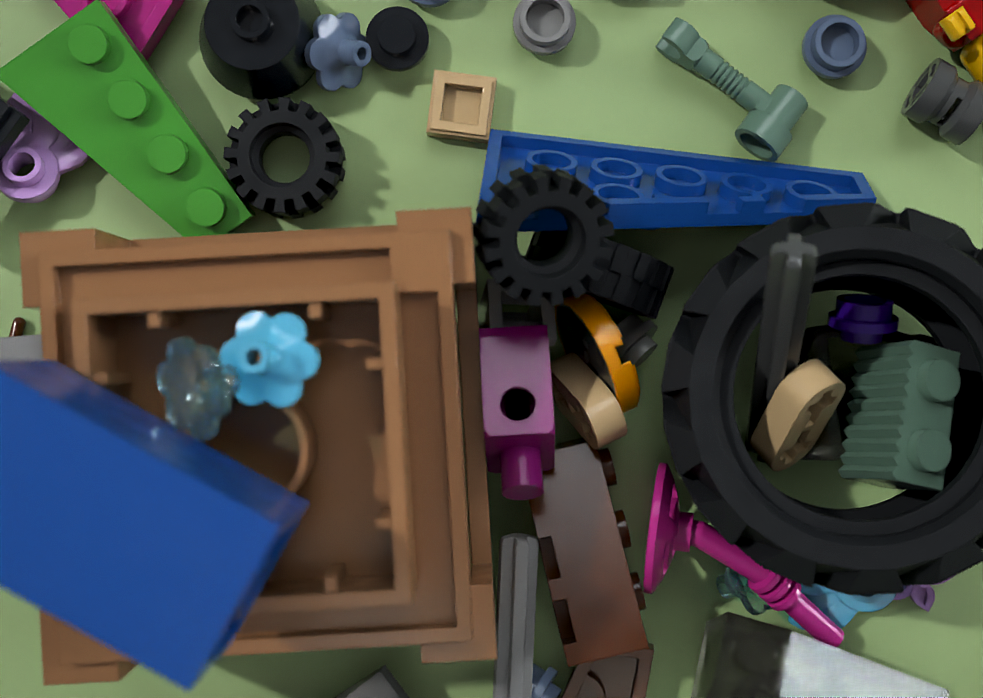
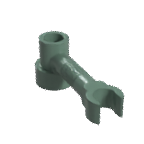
(770, 116)

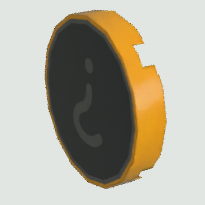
(593, 335)

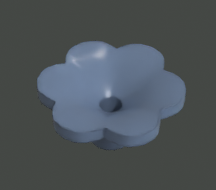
(337, 51)

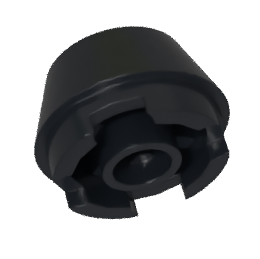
(258, 45)

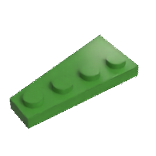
(118, 111)

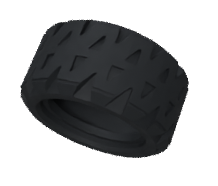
(871, 549)

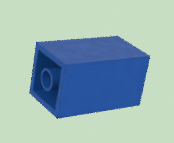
(130, 522)

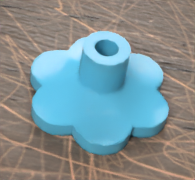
(284, 358)

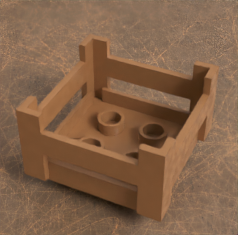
(365, 444)

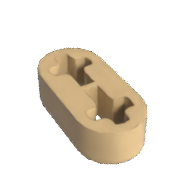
(586, 401)
(797, 414)

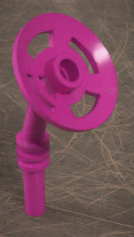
(676, 531)

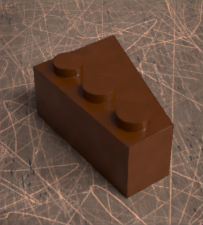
(585, 558)

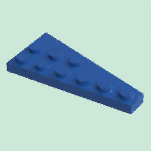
(670, 187)

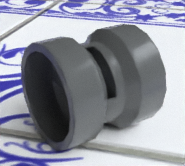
(946, 102)

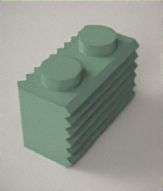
(901, 415)

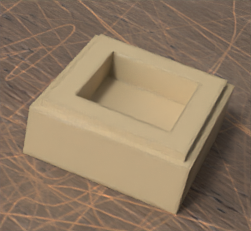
(461, 106)

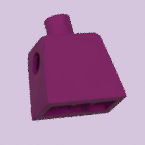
(517, 407)

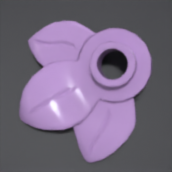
(41, 145)

